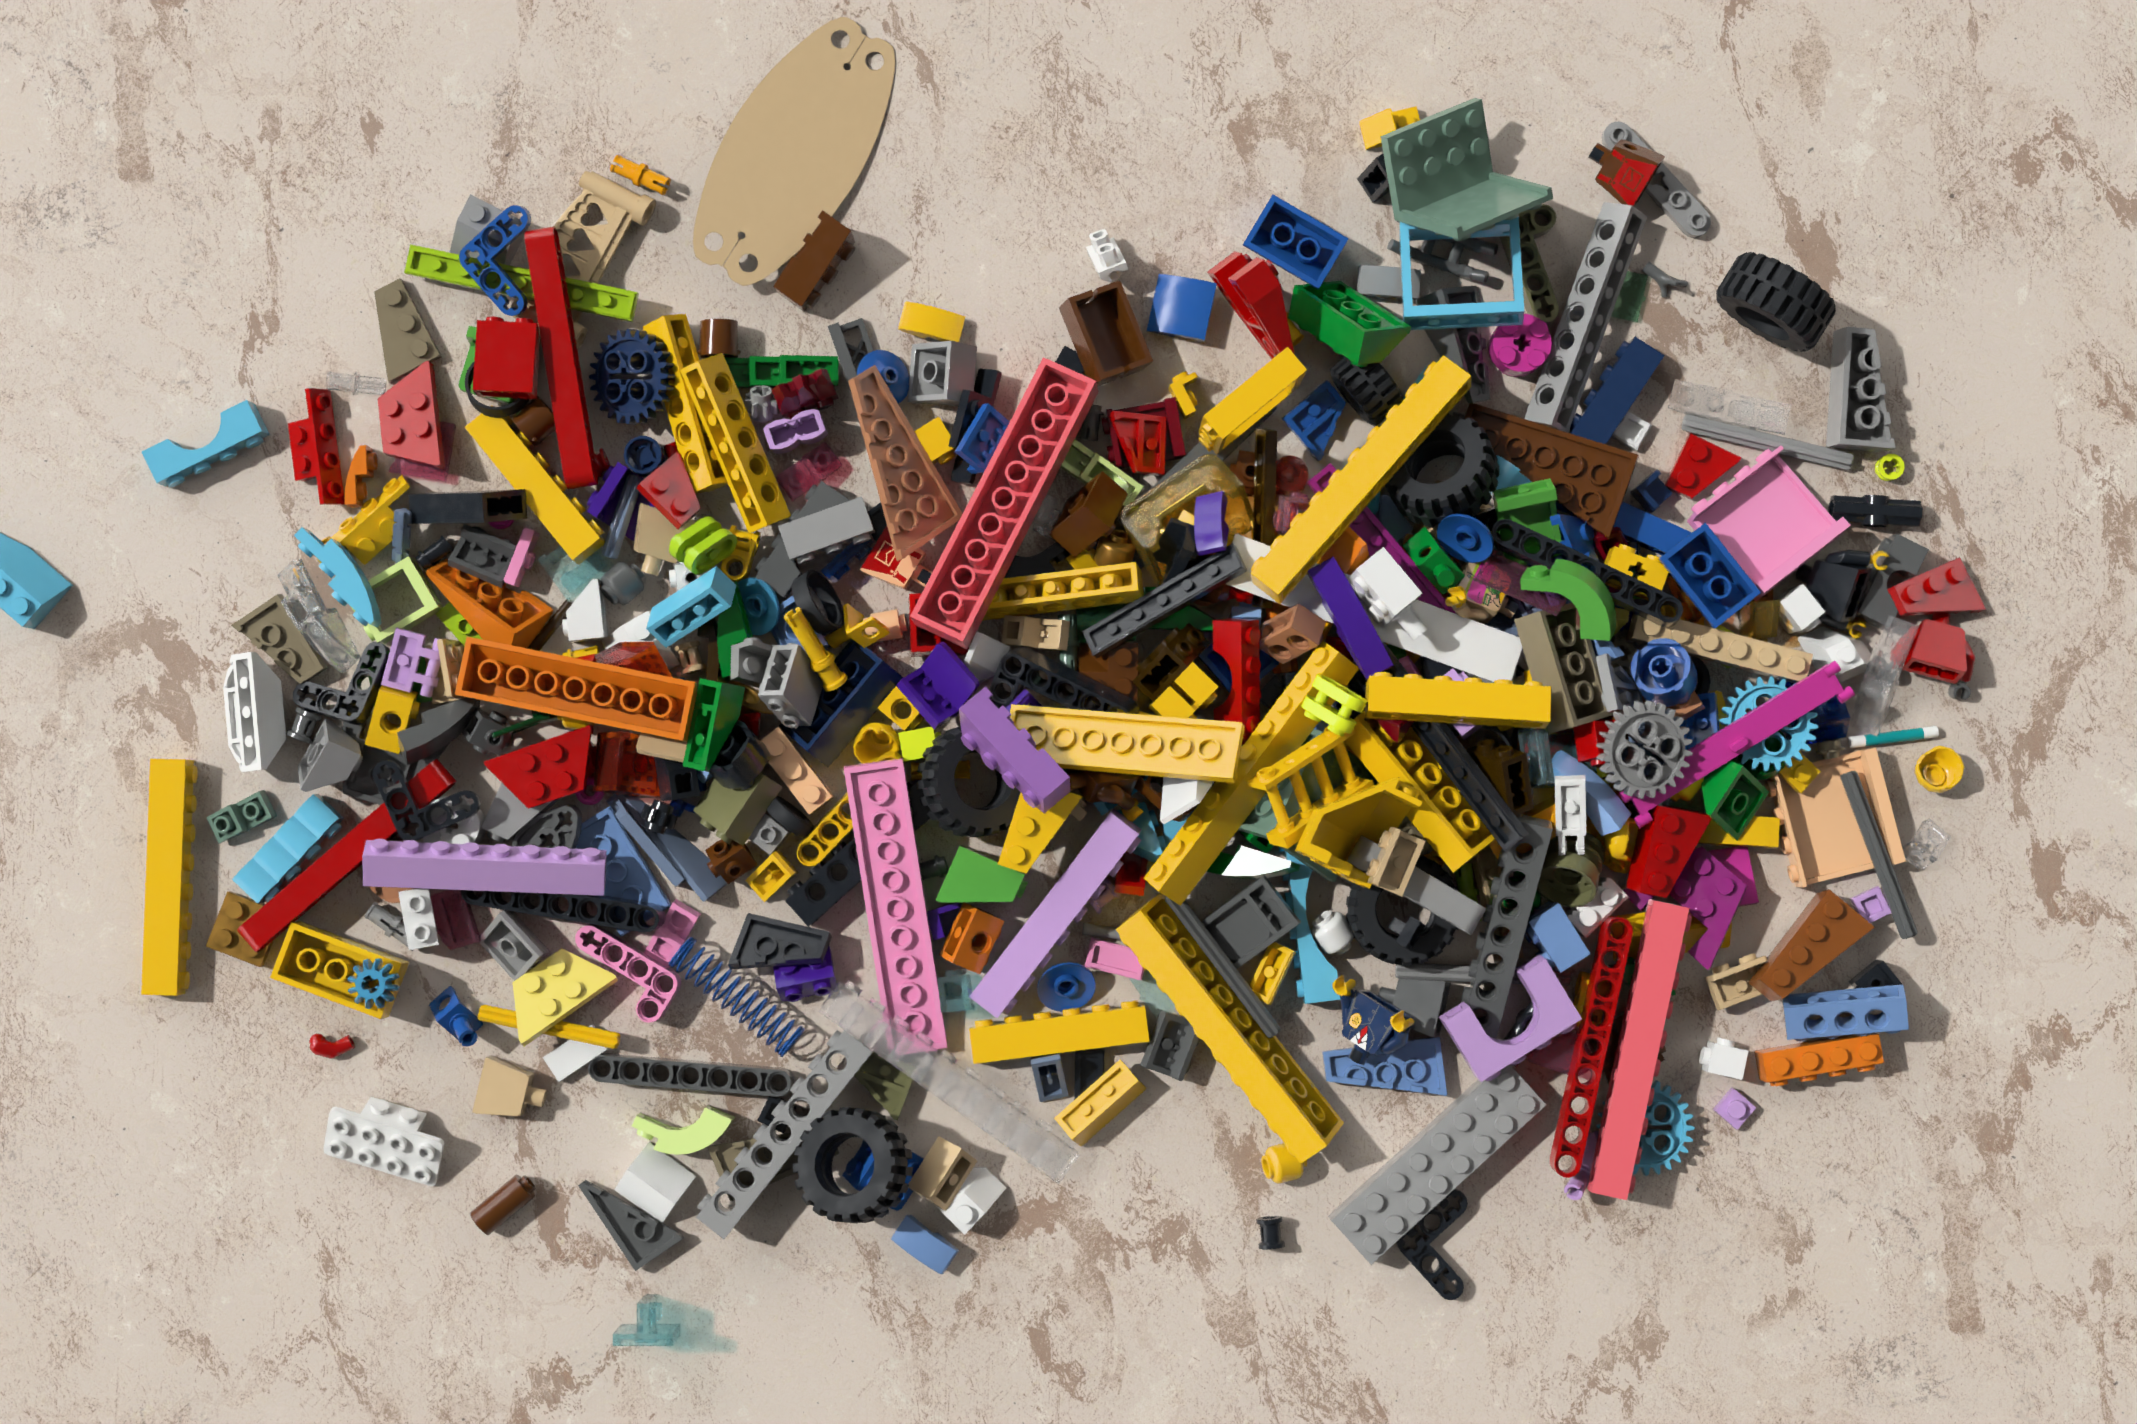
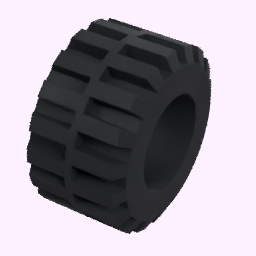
(1367, 389)

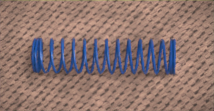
(680, 956)

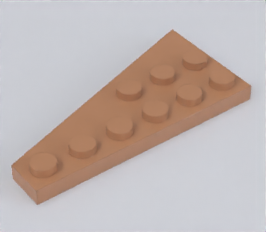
(907, 482)

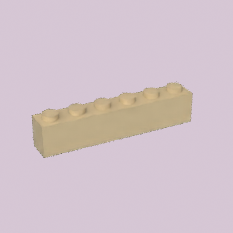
(1726, 648)

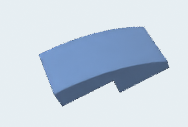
(924, 1245)

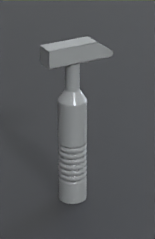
(1100, 931)

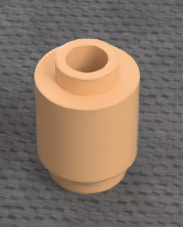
(893, 620)

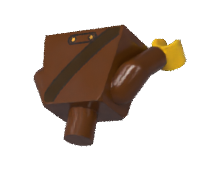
(1108, 788)

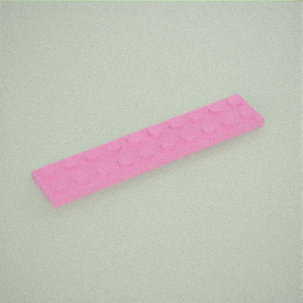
(895, 895)

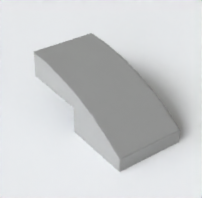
(1385, 281)

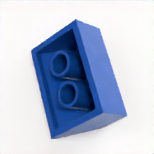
(1295, 242)
(1709, 575)

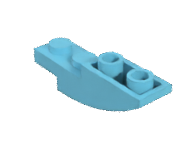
(350, 582)

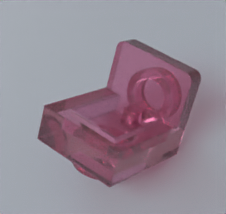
(1288, 509)

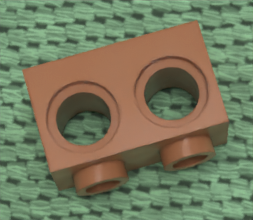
(1291, 633)

